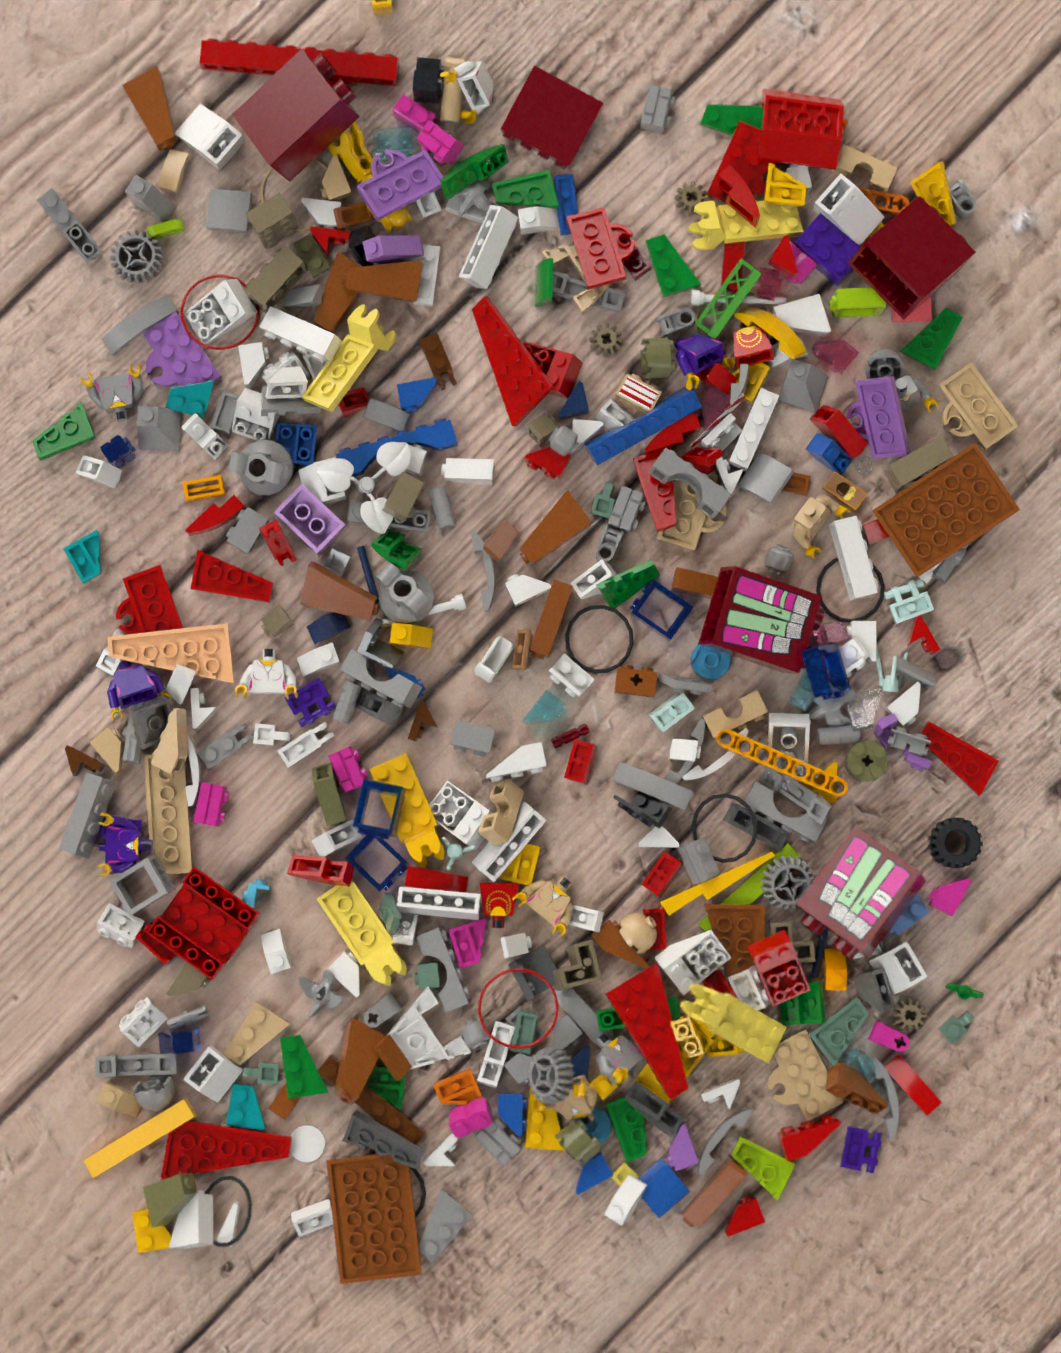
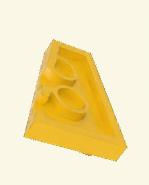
(934, 189)
(542, 1128)

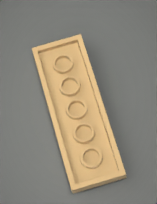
(168, 817)

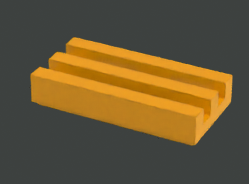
(207, 495)

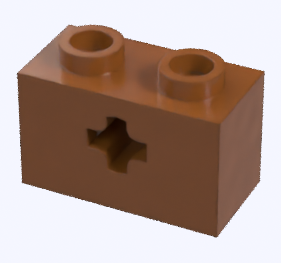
(625, 686)

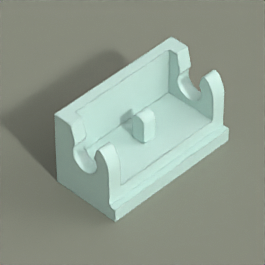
(671, 711)

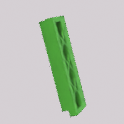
(734, 303)

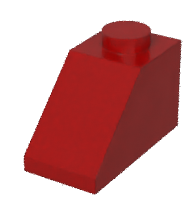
(744, 1216)

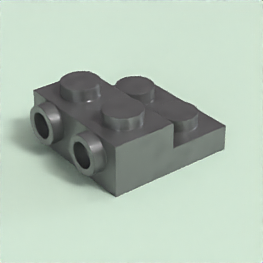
(151, 720)

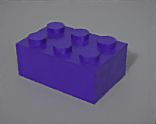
(828, 248)

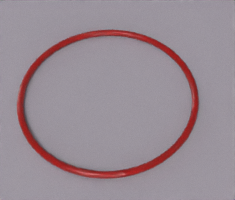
(205, 345)
(522, 1046)

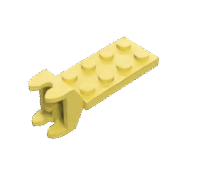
(725, 224)
(349, 360)
(363, 932)
(735, 1021)

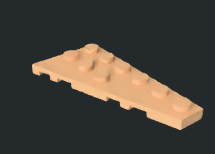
(197, 648)

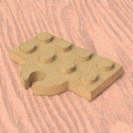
(975, 408)
(689, 519)
(802, 1076)

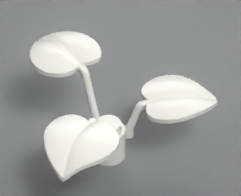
(337, 476)

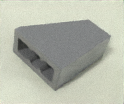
(149, 199)

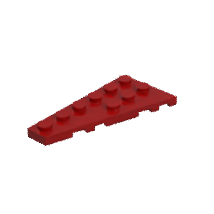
(515, 370)
(647, 1017)
(211, 1147)

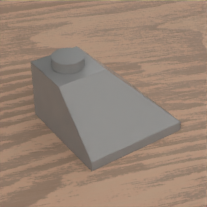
(803, 386)
(158, 428)

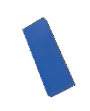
(566, 200)

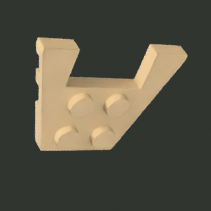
(586, 298)

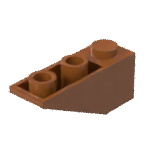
(612, 942)
(852, 1086)

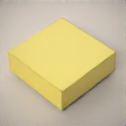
(622, 1172)

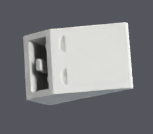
(210, 136)
(848, 209)
(220, 311)
(524, 759)
(459, 814)
(692, 959)

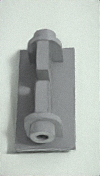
(916, 742)

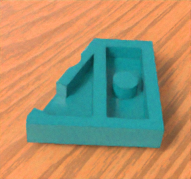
(190, 398)
(86, 556)
(244, 1108)

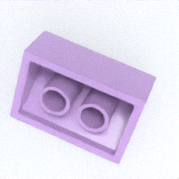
(310, 519)

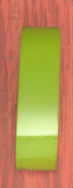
(166, 228)

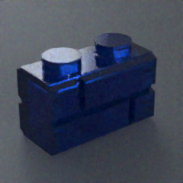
(119, 451)

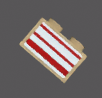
(638, 394)

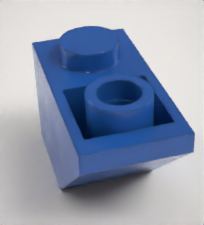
(829, 453)
(511, 1110)

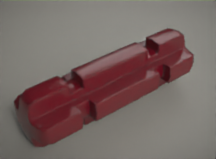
(570, 735)

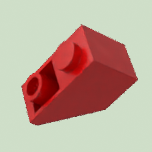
(548, 461)

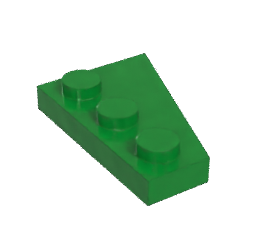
(68, 433)

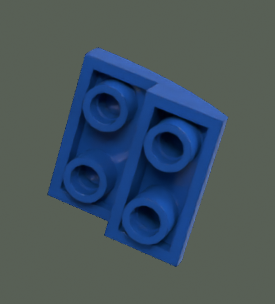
(298, 441)
(663, 1188)

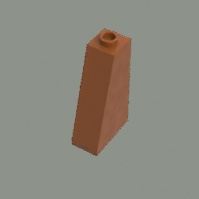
(151, 103)
(390, 281)
(335, 300)
(556, 529)
(693, 583)
(335, 594)
(551, 619)
(356, 1060)
(714, 1193)

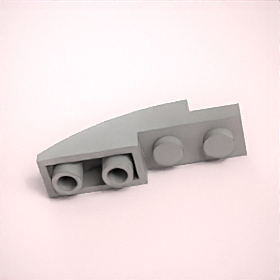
(69, 225)
(418, 522)

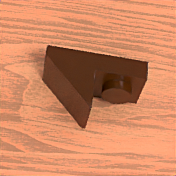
(422, 716)
(77, 759)

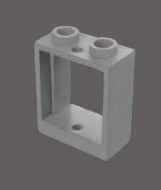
(158, 877)

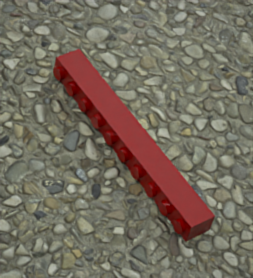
(268, 59)

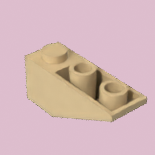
(173, 744)

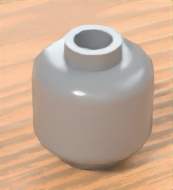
(563, 440)
(779, 559)
(475, 1035)

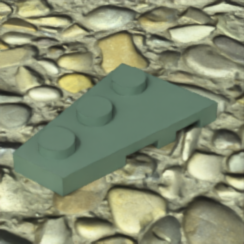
(839, 1030)

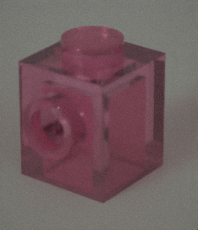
(768, 284)
(831, 634)

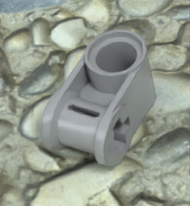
(961, 196)
(674, 323)
(609, 541)
(384, 1008)

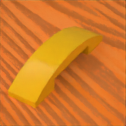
(790, 342)

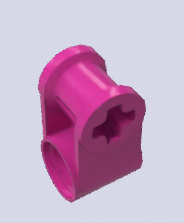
(885, 1036)

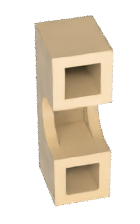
(880, 171)
(751, 709)
(499, 826)

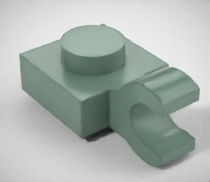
(603, 503)
(954, 1028)
(266, 1073)

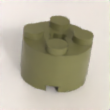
(657, 358)
(874, 753)
(577, 1142)

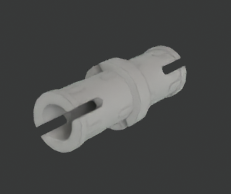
(187, 1018)

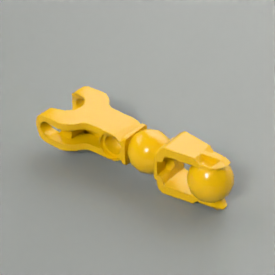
(359, 163)

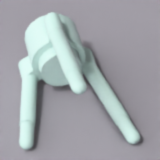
(891, 682)
(455, 851)

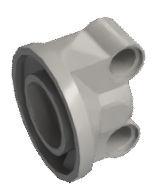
(277, 462)
(411, 607)

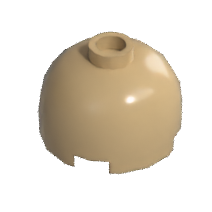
(638, 931)

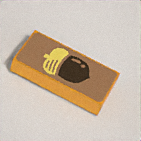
(845, 491)

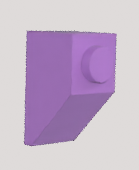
(681, 1150)

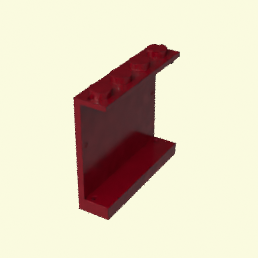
(551, 117)

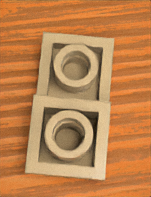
(172, 171)

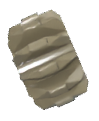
(688, 192)
(603, 333)
(906, 1022)

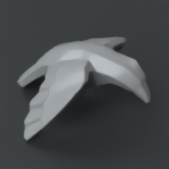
(475, 196)
(831, 709)
(321, 992)

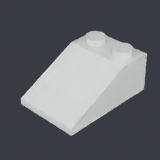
(789, 735)

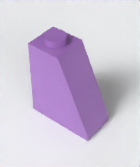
(392, 249)

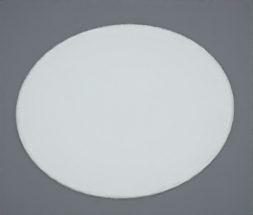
(307, 1143)

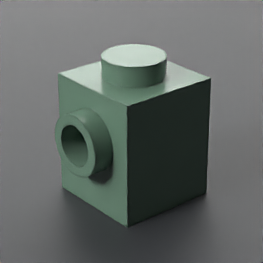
(427, 976)

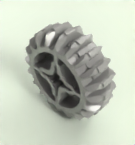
(132, 264)
(782, 867)
(551, 1075)

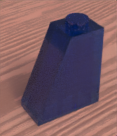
(179, 1041)

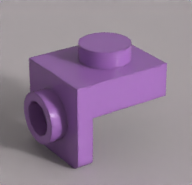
(884, 727)
(918, 763)

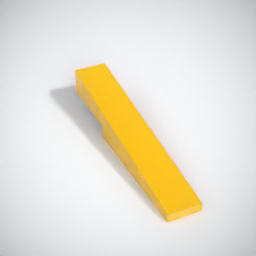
(712, 886)
(140, 1137)

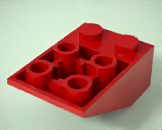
(558, 366)
(778, 967)
(803, 1140)

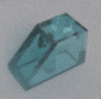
(802, 693)
(545, 710)

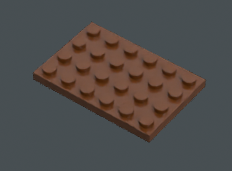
(946, 510)
(373, 1218)

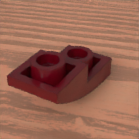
(635, 264)

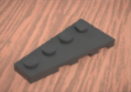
(377, 1137)

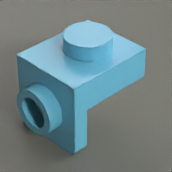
(249, 896)

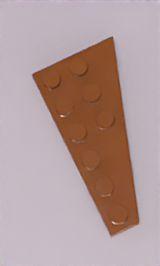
(737, 928)

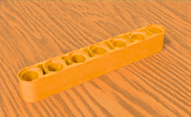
(789, 770)

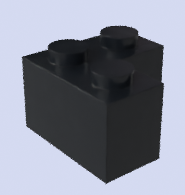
(427, 81)

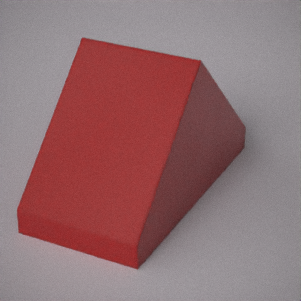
(783, 258)
(354, 401)

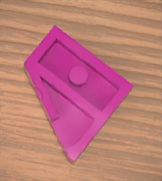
(468, 942)

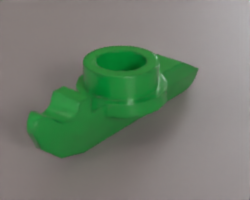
(964, 991)

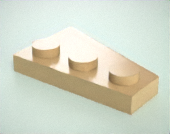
(255, 1032)

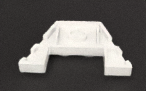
(418, 1040)

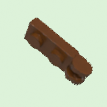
(437, 359)

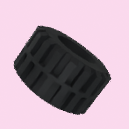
(971, 836)

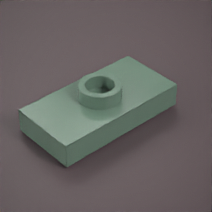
(390, 913)
(524, 1031)

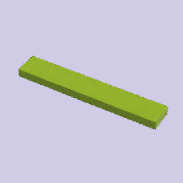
(751, 888)

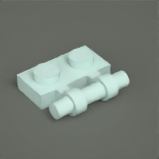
(910, 607)

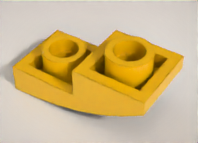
(688, 1036)

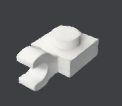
(267, 734)

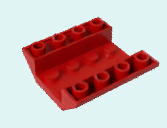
(801, 129)
(204, 923)

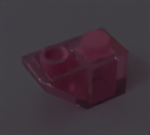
(836, 353)
(713, 405)

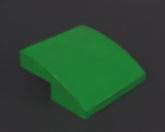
(544, 282)
(395, 550)
(805, 1008)

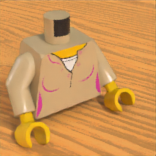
(811, 520)
(549, 902)
(578, 1103)

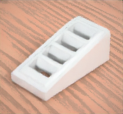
(229, 1227)

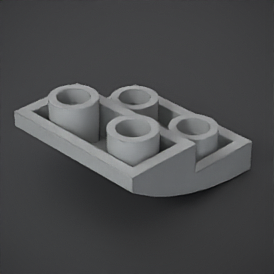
(228, 210)
(766, 478)

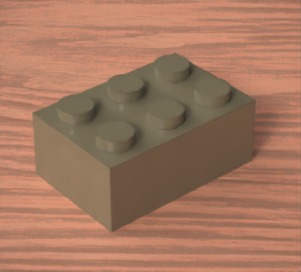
(272, 221)
(275, 279)
(918, 464)

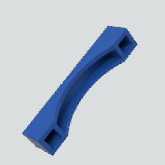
(437, 437)
(617, 440)

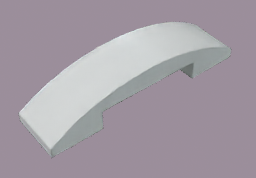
(697, 772)
(193, 790)

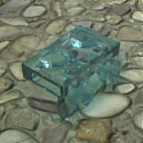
(394, 139)
(864, 1063)

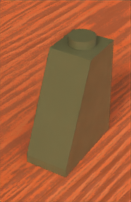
(328, 794)
(169, 1197)

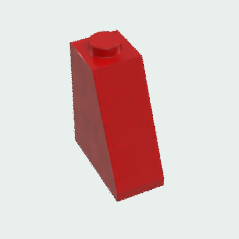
(838, 428)

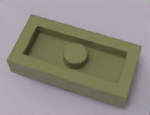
(311, 256)

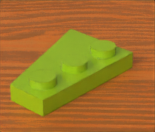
(764, 1165)

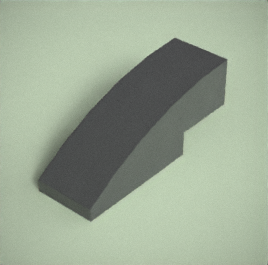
(767, 831)
(654, 1109)

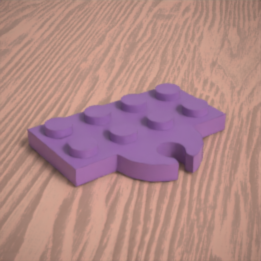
(399, 182)
(177, 355)
(880, 417)

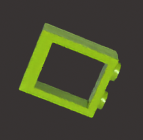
(856, 303)

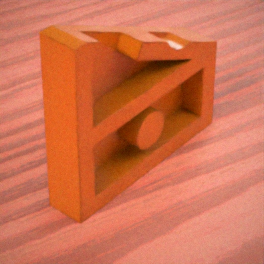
(458, 1088)

